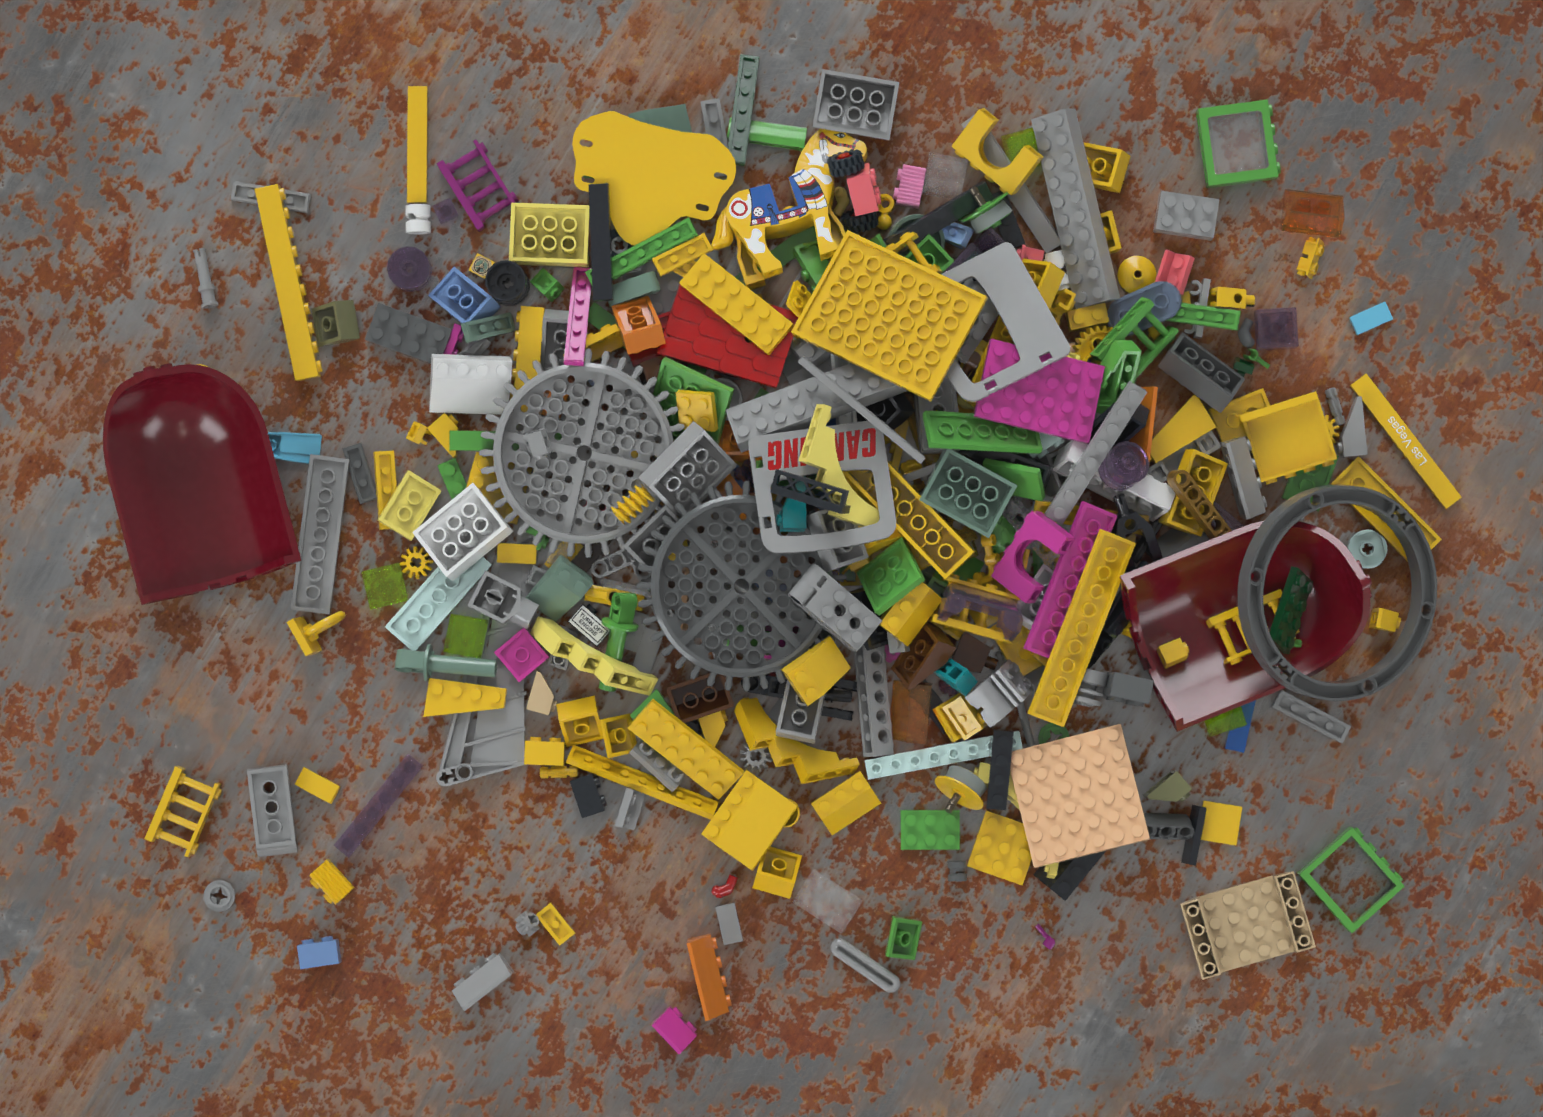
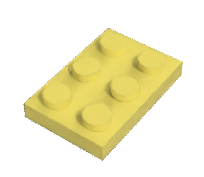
(409, 505)

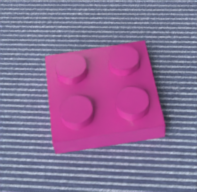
(521, 654)

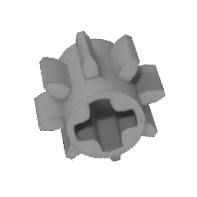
(527, 923)

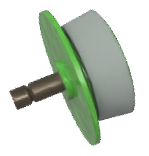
(988, 213)

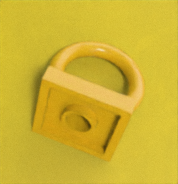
(307, 633)

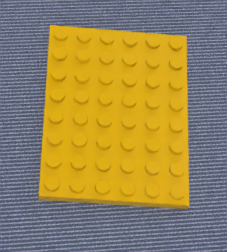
(889, 315)

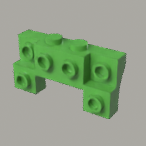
(809, 259)

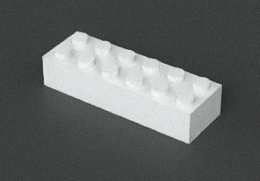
(1145, 497)

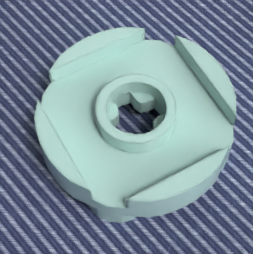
(1373, 539)

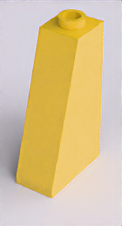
(1184, 427)

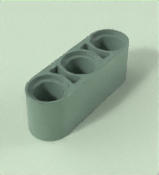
(635, 288)

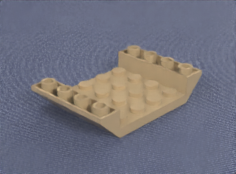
(1247, 924)

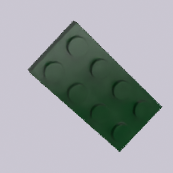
(1290, 610)

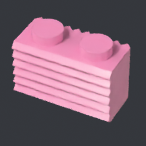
(910, 186)

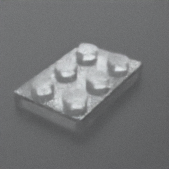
(827, 901)

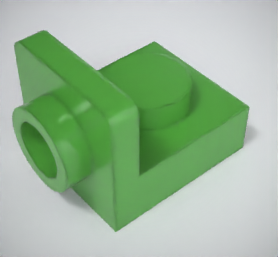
(547, 285)

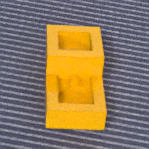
(317, 785)

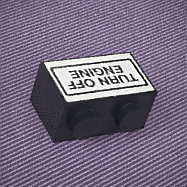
(589, 624)

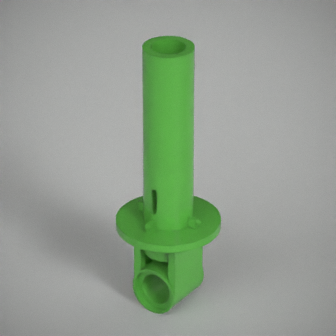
(619, 622)

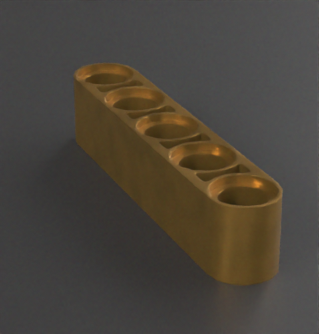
(1195, 502)

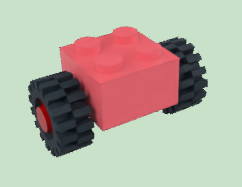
(862, 189)

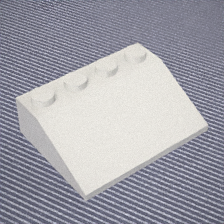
(468, 383)
(462, 532)

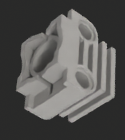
(1000, 692)

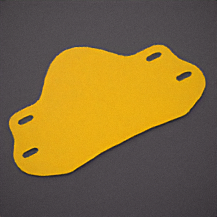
(651, 172)

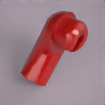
(726, 889)

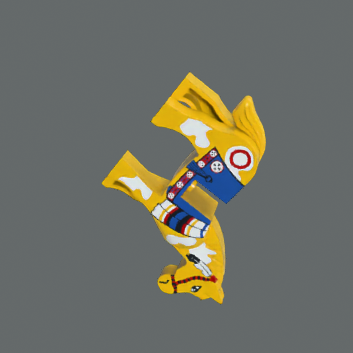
(754, 215)

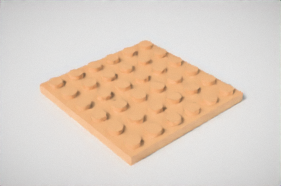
(1078, 796)

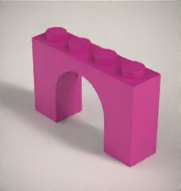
(1011, 571)

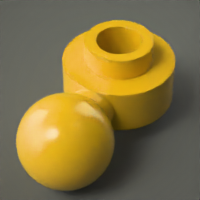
(884, 220)

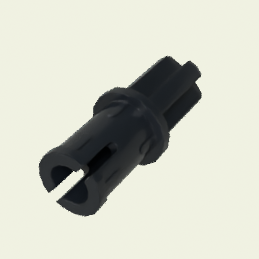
(838, 695)

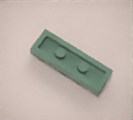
(488, 327)

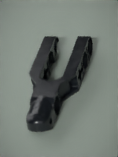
(777, 690)

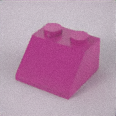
(675, 1029)

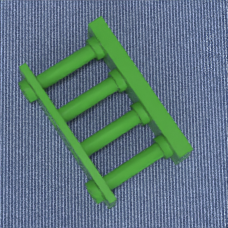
(1129, 324)

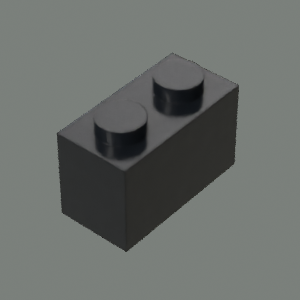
(588, 795)

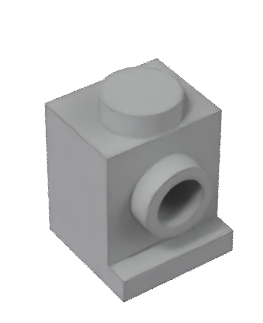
(538, 443)

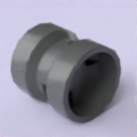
(957, 866)

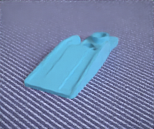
(295, 446)

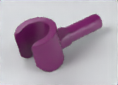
(1049, 942)

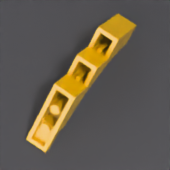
(809, 762)

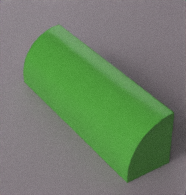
(775, 135)

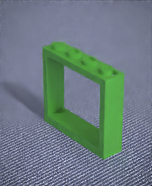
(1370, 850)

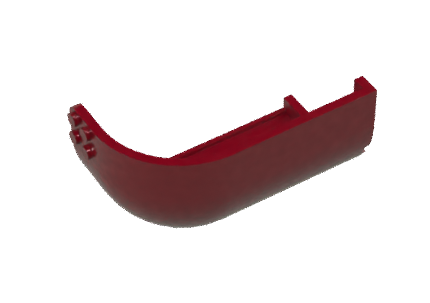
(194, 482)
(1189, 587)

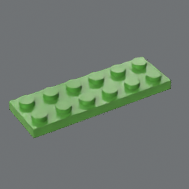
(968, 432)

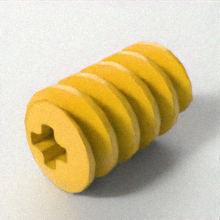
(632, 504)

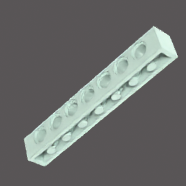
(933, 756)

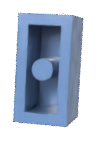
(319, 953)

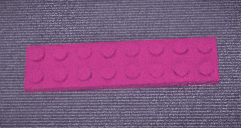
(1066, 577)

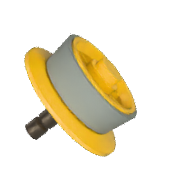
(961, 788)

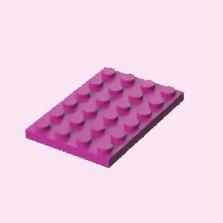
(1051, 401)

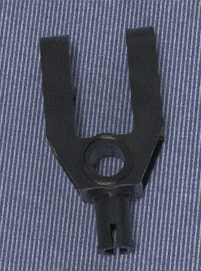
(1137, 522)

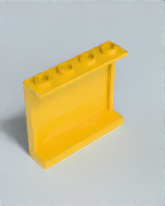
(1289, 437)

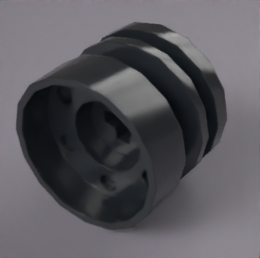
(501, 274)

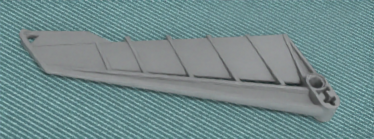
(498, 732)

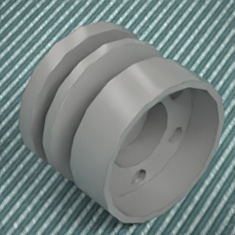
(1087, 689)

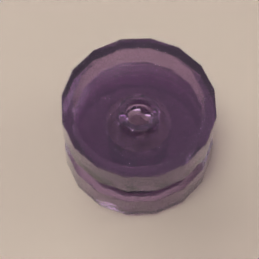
(401, 261)
(1124, 466)

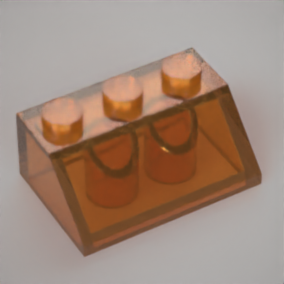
(1312, 213)
(911, 712)

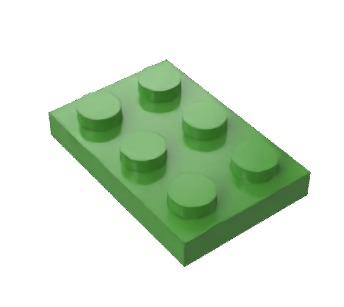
(930, 830)

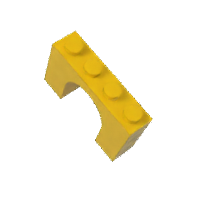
(971, 146)

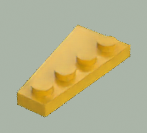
(454, 697)

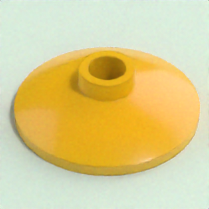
(1126, 273)

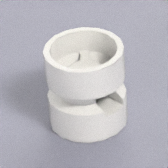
(418, 219)

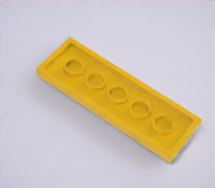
(736, 304)
(1361, 475)
(685, 749)

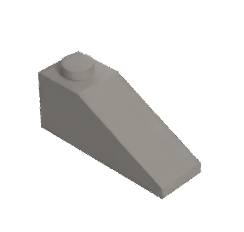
(1353, 436)

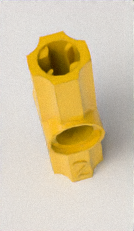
(601, 595)

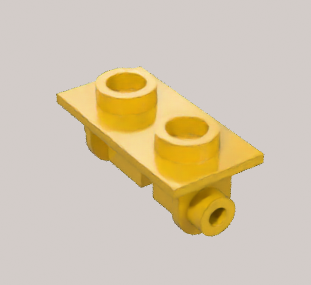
(1310, 264)

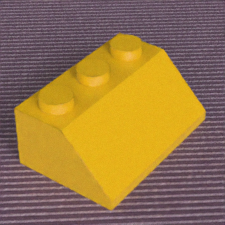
(910, 613)
(845, 803)

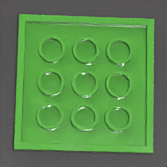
(676, 377)

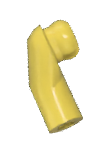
(842, 200)

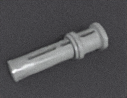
(206, 287)

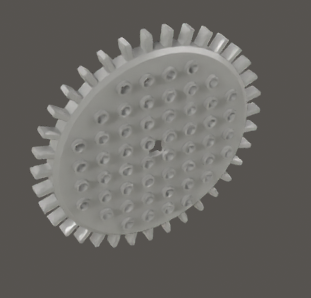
(532, 395)

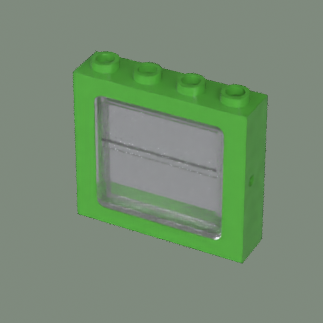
(1237, 143)

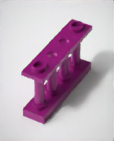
(459, 185)

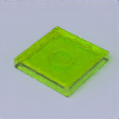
(384, 586)
(465, 636)

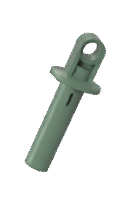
(427, 662)

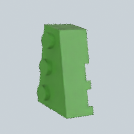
(1120, 367)

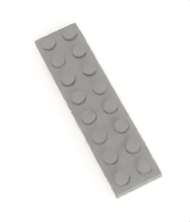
(320, 534)

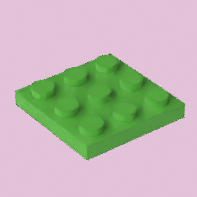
(890, 576)

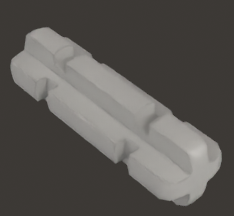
(1335, 406)

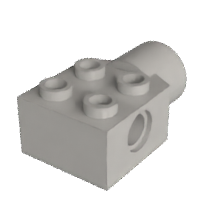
(503, 601)

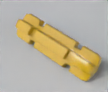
(558, 772)

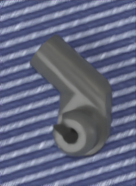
(1244, 334)

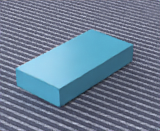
(1370, 318)

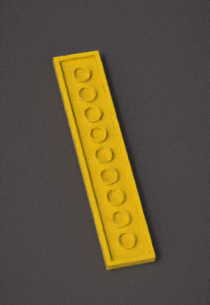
(1081, 628)

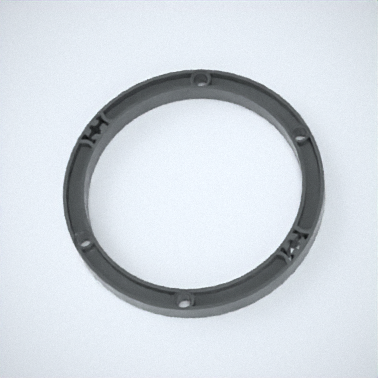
(1422, 592)

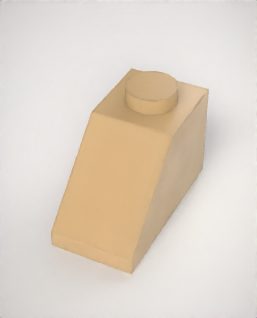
(541, 696)

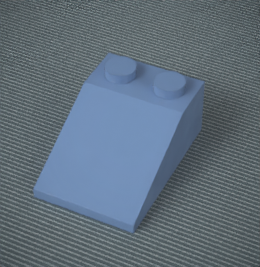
(463, 298)

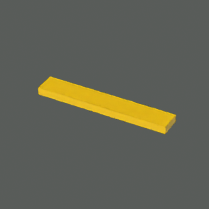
(417, 144)

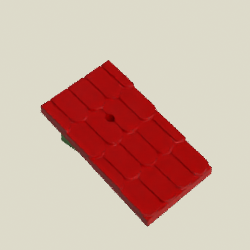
(706, 340)

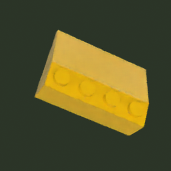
(749, 820)

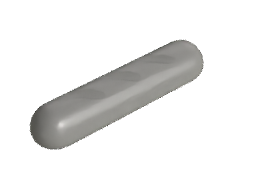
(865, 965)

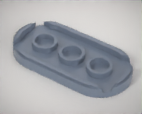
(1161, 293)

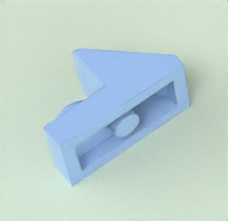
(957, 234)

